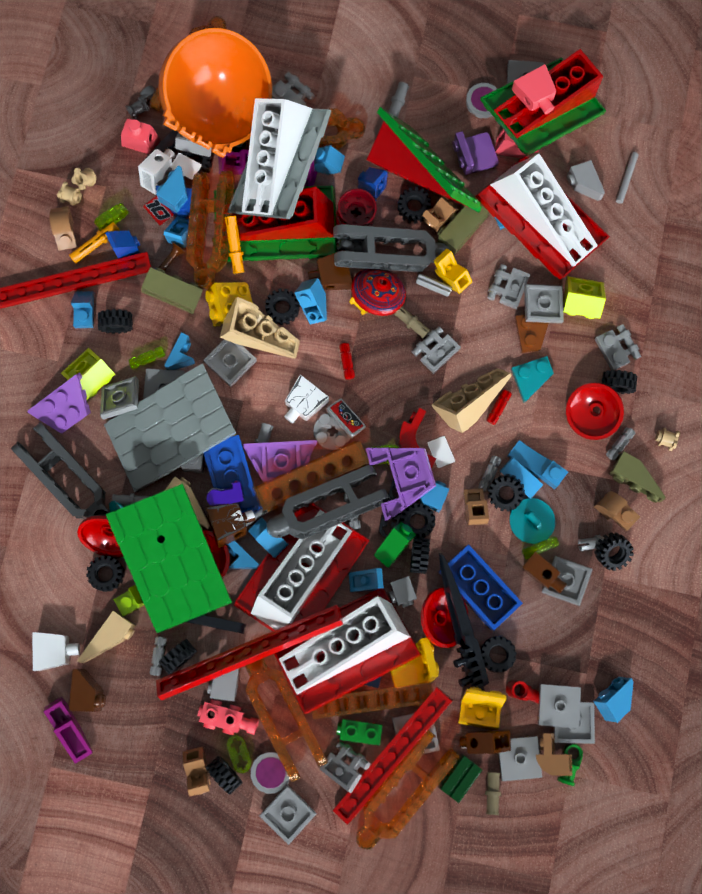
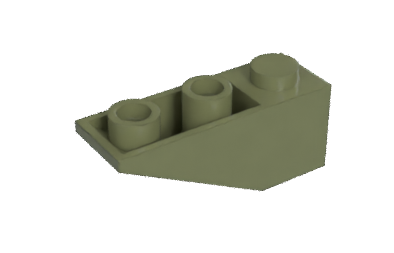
(634, 473)

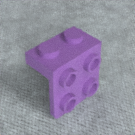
(475, 152)

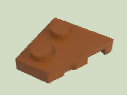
(530, 334)

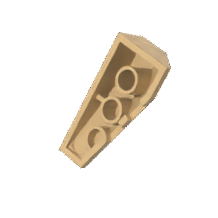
(253, 329)
(467, 405)

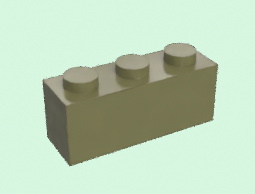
(462, 227)
(171, 290)

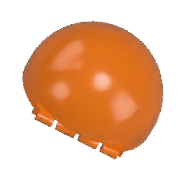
(212, 88)

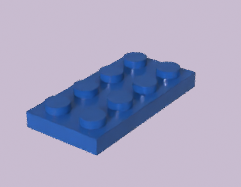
(227, 464)

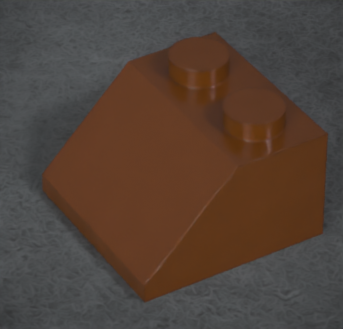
(85, 693)

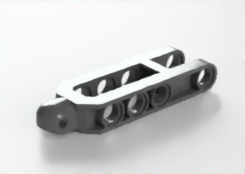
(370, 260)
(41, 468)
(287, 523)

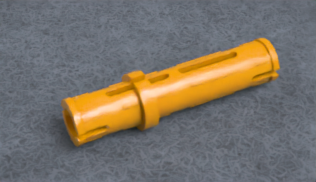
(92, 243)
(234, 244)

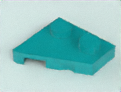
(532, 376)

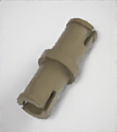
(412, 322)
(493, 793)

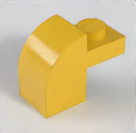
(451, 272)

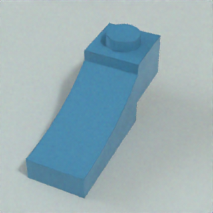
(538, 465)

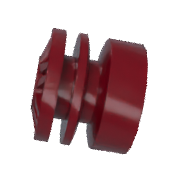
(356, 202)

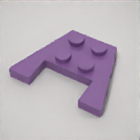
(410, 472)

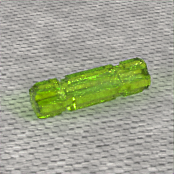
(147, 357)
(540, 547)

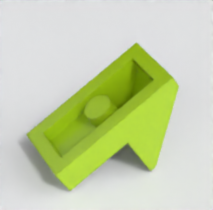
(129, 601)

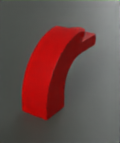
(408, 431)

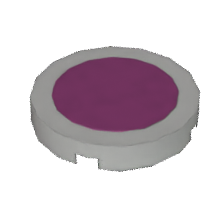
(473, 98)
(269, 773)

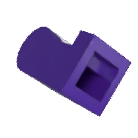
(225, 496)

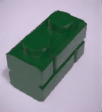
(460, 778)

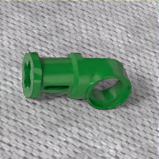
(569, 780)

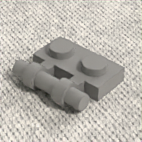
(284, 91)
(514, 288)
(612, 350)
(440, 353)
(340, 771)

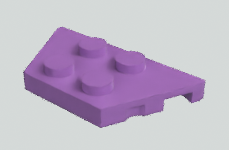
(63, 406)
(277, 458)

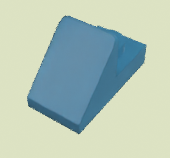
(177, 231)
(83, 309)
(177, 358)
(271, 544)
(244, 560)
(366, 580)

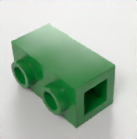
(394, 544)
(360, 731)

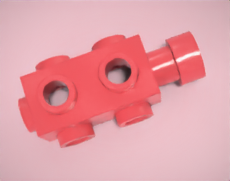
(221, 715)

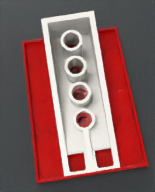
(542, 215)
(302, 575)
(351, 655)

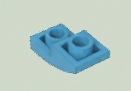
(530, 482)

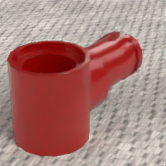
(526, 691)

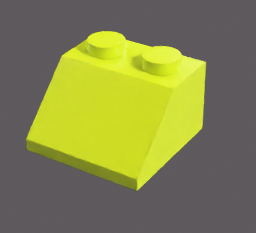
(584, 297)
(93, 371)

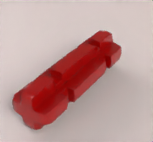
(347, 361)
(499, 407)

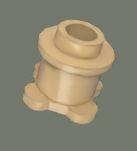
(84, 178)
(69, 194)
(667, 438)

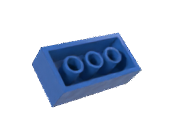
(482, 588)

